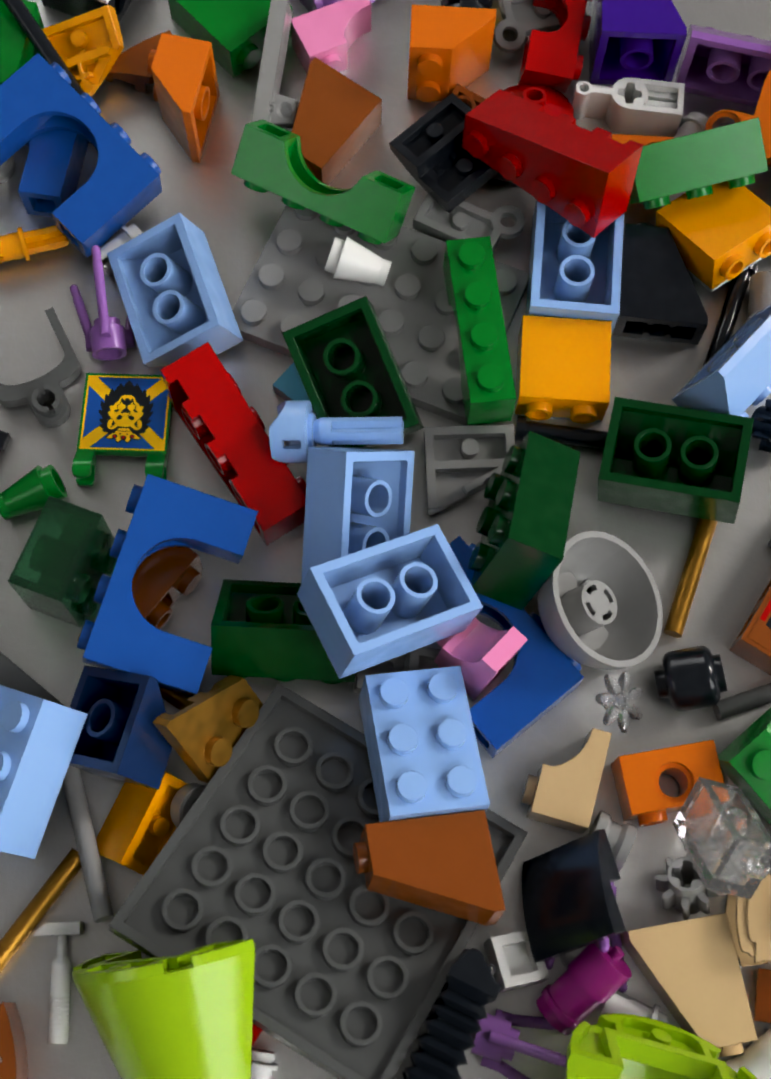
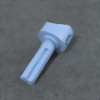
(300, 429)

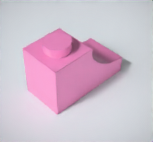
(330, 32)
(480, 653)

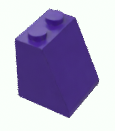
(634, 40)

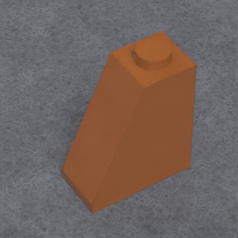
(333, 120)
(434, 864)

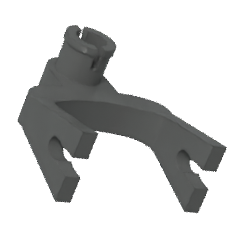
(47, 386)

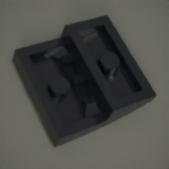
(435, 154)
(571, 897)

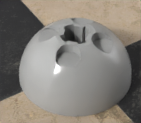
(601, 603)

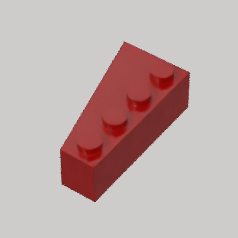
(554, 160)
(235, 442)

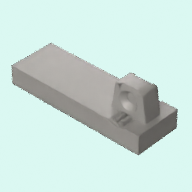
(268, 101)

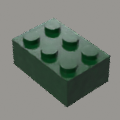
(351, 367)
(525, 520)

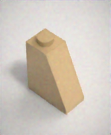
(697, 978)

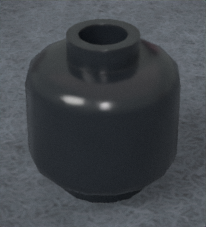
(691, 678)

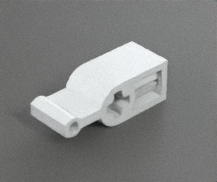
(632, 105)

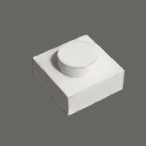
(514, 961)

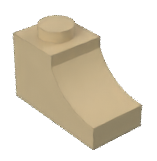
(567, 792)

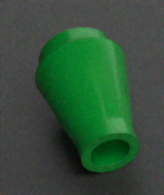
(31, 492)

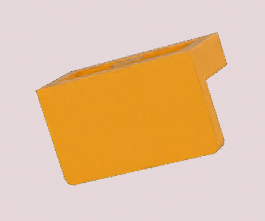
(139, 824)

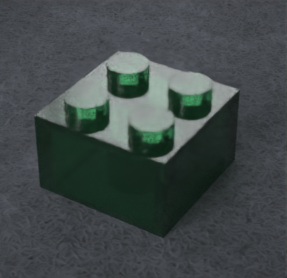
(64, 562)

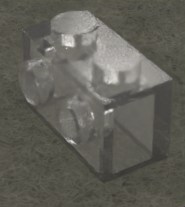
(724, 838)

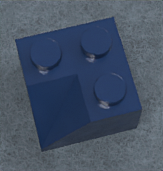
(119, 727)

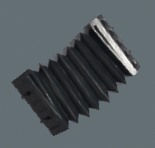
(454, 1019)

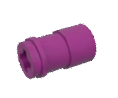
(585, 985)

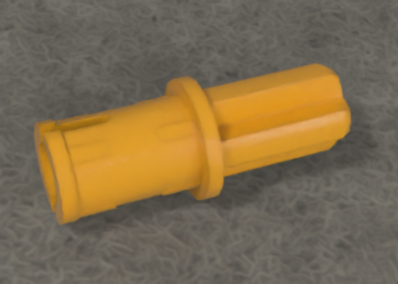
(23, 244)

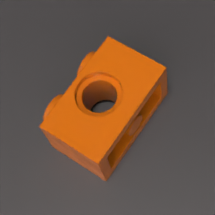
(639, 773)

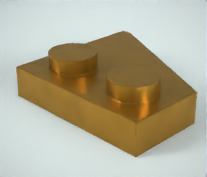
(211, 725)

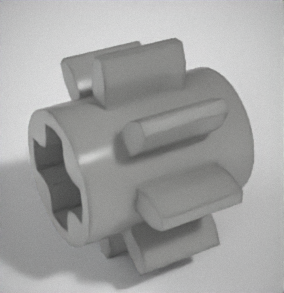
(684, 900)

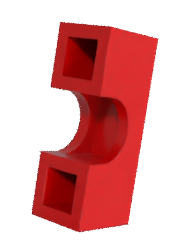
(553, 56)

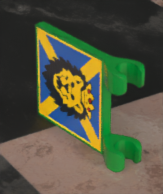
(123, 419)

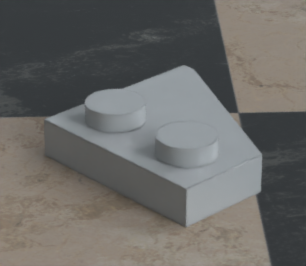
(462, 461)

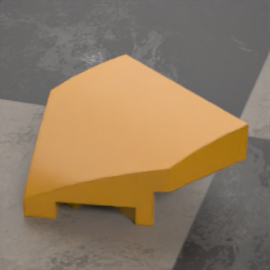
(88, 45)

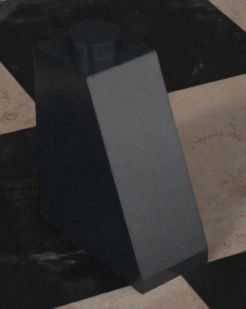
(657, 289)

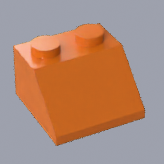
(447, 49)
(185, 89)

